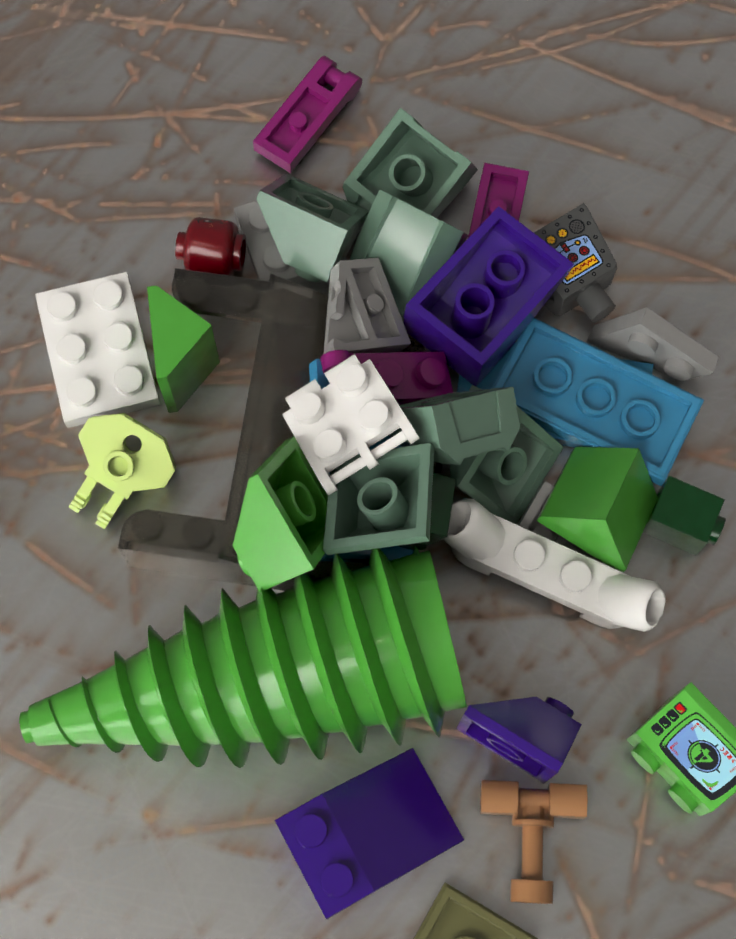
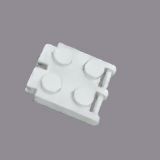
(346, 421)

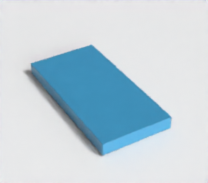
(597, 397)

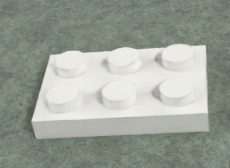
(97, 349)

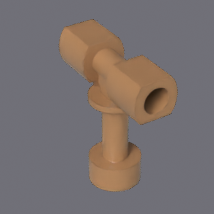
(533, 811)

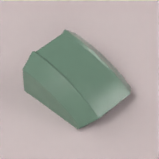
(410, 167)
(407, 244)
(464, 423)

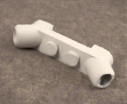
(552, 570)

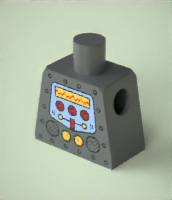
(594, 266)

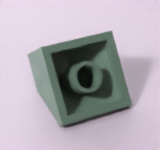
(309, 225)
(509, 479)
(382, 504)

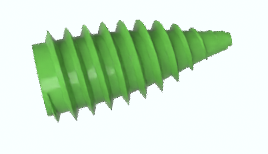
(276, 670)

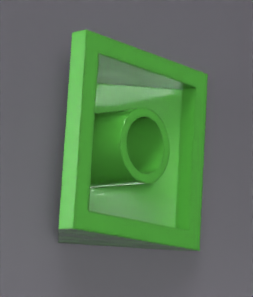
(182, 348)
(602, 502)

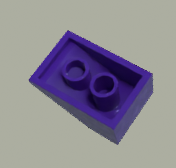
(485, 295)
(368, 832)

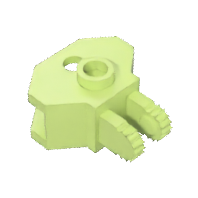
(118, 466)

